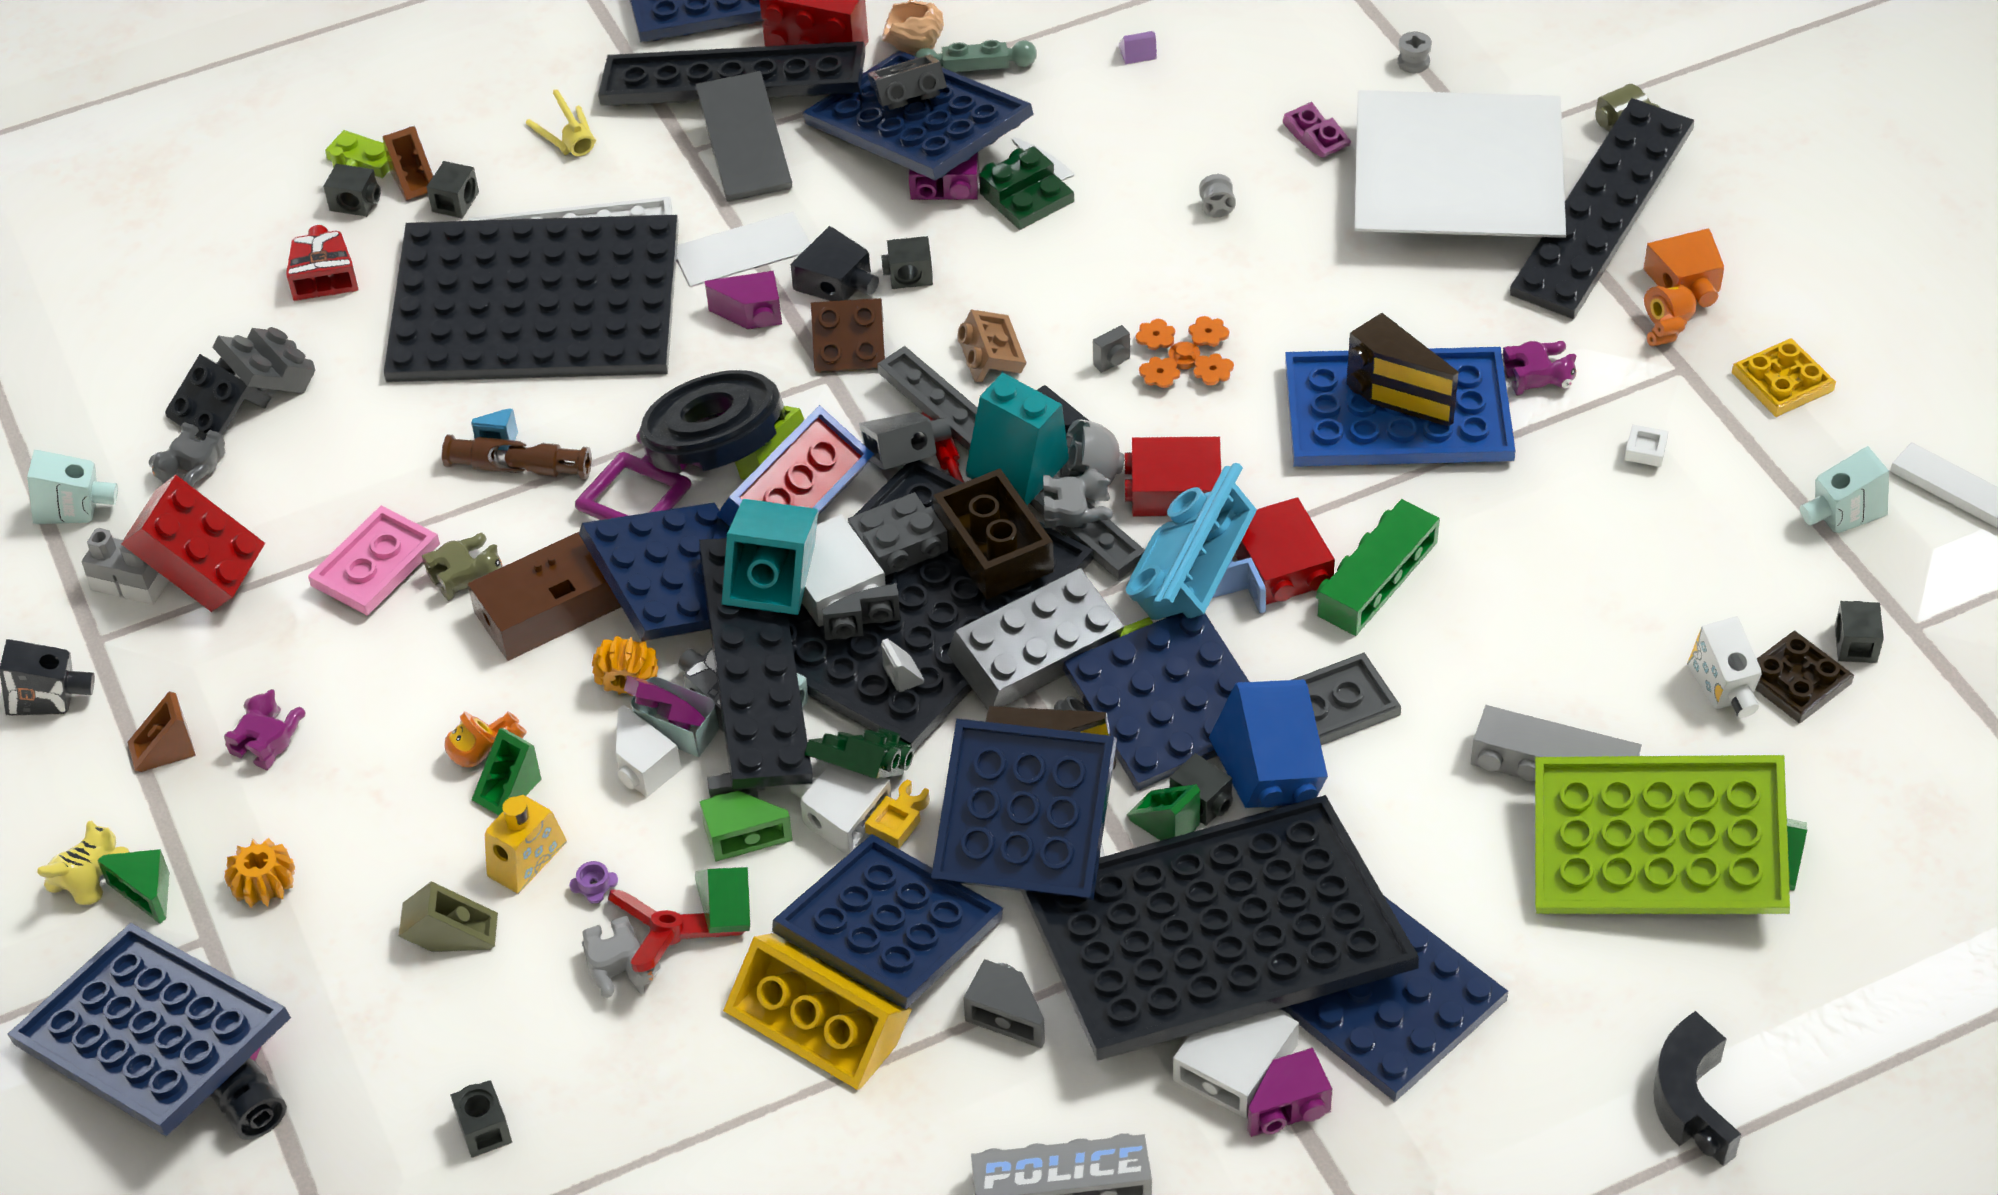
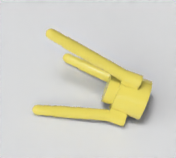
(575, 136)

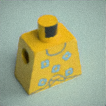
(521, 842)

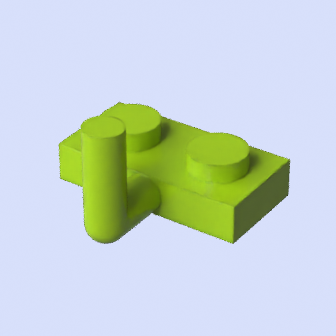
(359, 152)

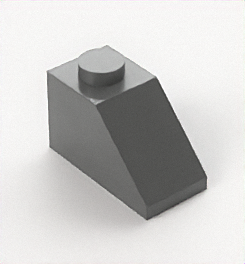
(1004, 1004)

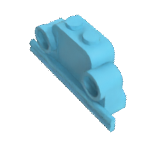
(1192, 550)

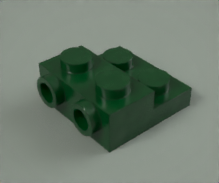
(1024, 187)
(870, 754)

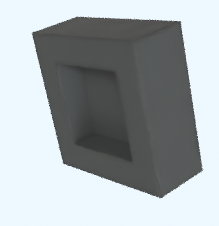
(1111, 348)

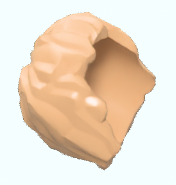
(913, 26)

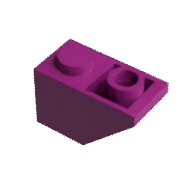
(957, 184)
(1290, 1093)

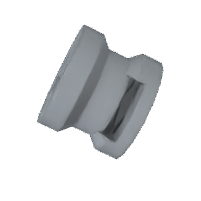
(1414, 52)
(1217, 195)

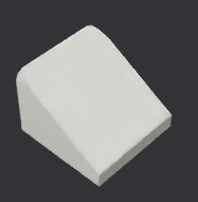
(900, 666)

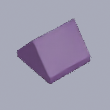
(1138, 47)

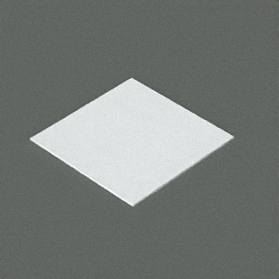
(1459, 164)

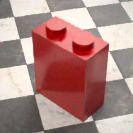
(1167, 468)
(1286, 550)

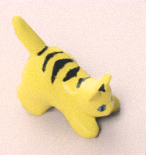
(78, 867)

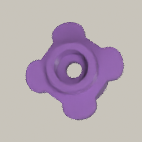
(589, 873)

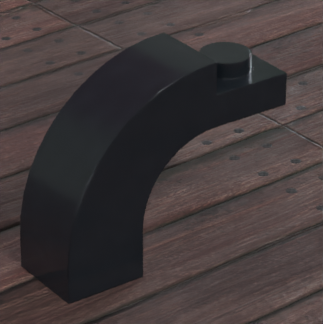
(1685, 1057)

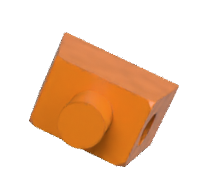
(1689, 262)

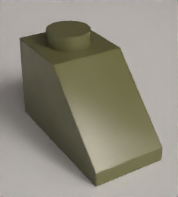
(447, 921)

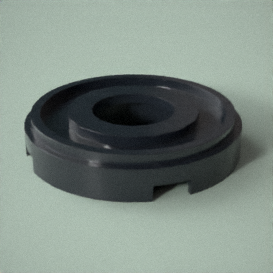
(750, 410)

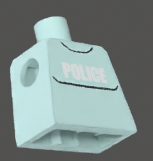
(65, 489)
(1850, 493)

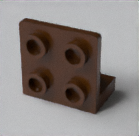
(847, 335)

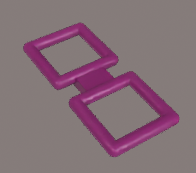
(679, 484)

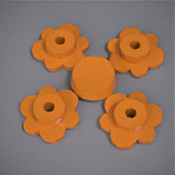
(1184, 354)

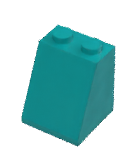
(1018, 434)
(769, 556)

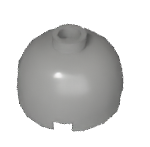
(1092, 448)

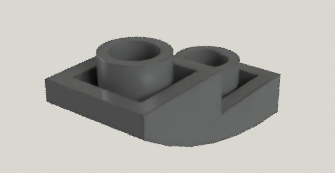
(847, 615)

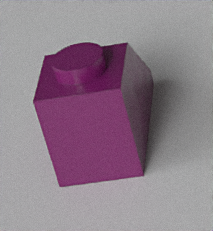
(745, 299)

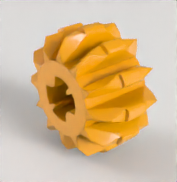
(621, 658)
(259, 872)

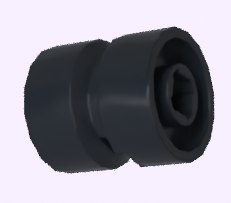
(250, 1101)

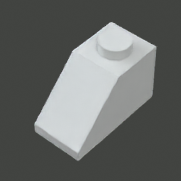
(643, 754)

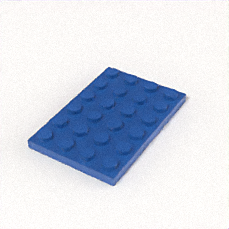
(1342, 428)

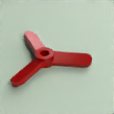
(665, 929)

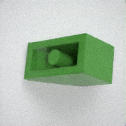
(743, 824)

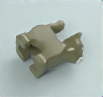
(455, 567)

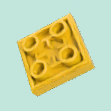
(1783, 377)

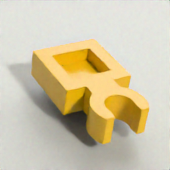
(897, 818)

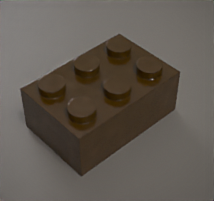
(994, 533)

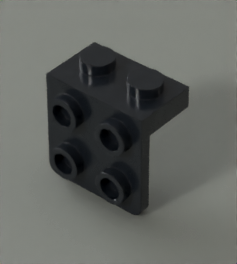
(211, 397)

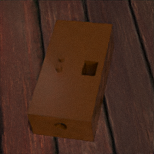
(541, 596)

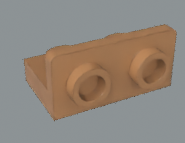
(990, 344)

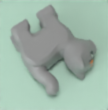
(1066, 499)
(613, 956)

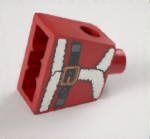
(320, 265)

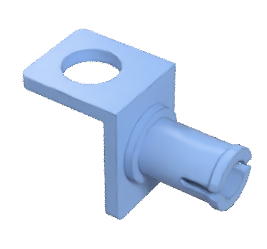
(1242, 576)

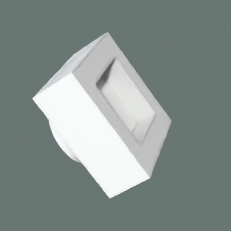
(1646, 445)

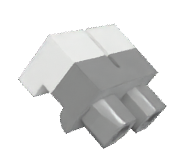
(118, 571)

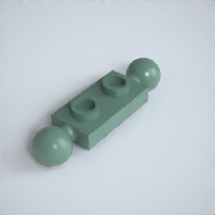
(983, 56)

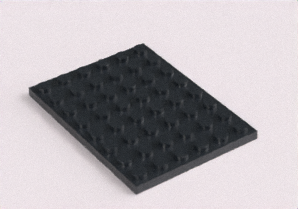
(533, 298)
(933, 603)
(1220, 928)

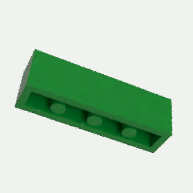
(1377, 567)

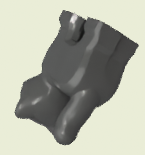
(189, 454)

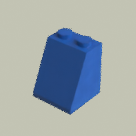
(1270, 743)

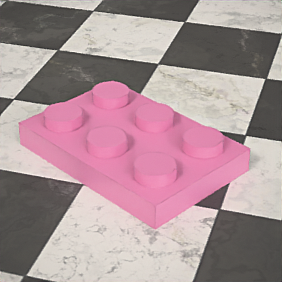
(373, 560)

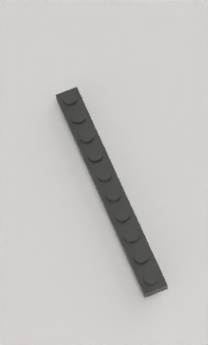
(939, 400)

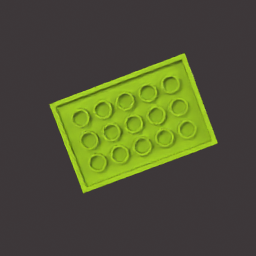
(1661, 835)

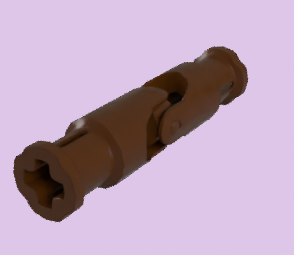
(541, 459)

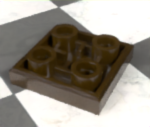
(1800, 676)

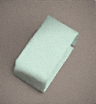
(681, 737)

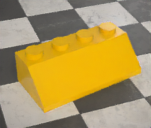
(815, 1010)

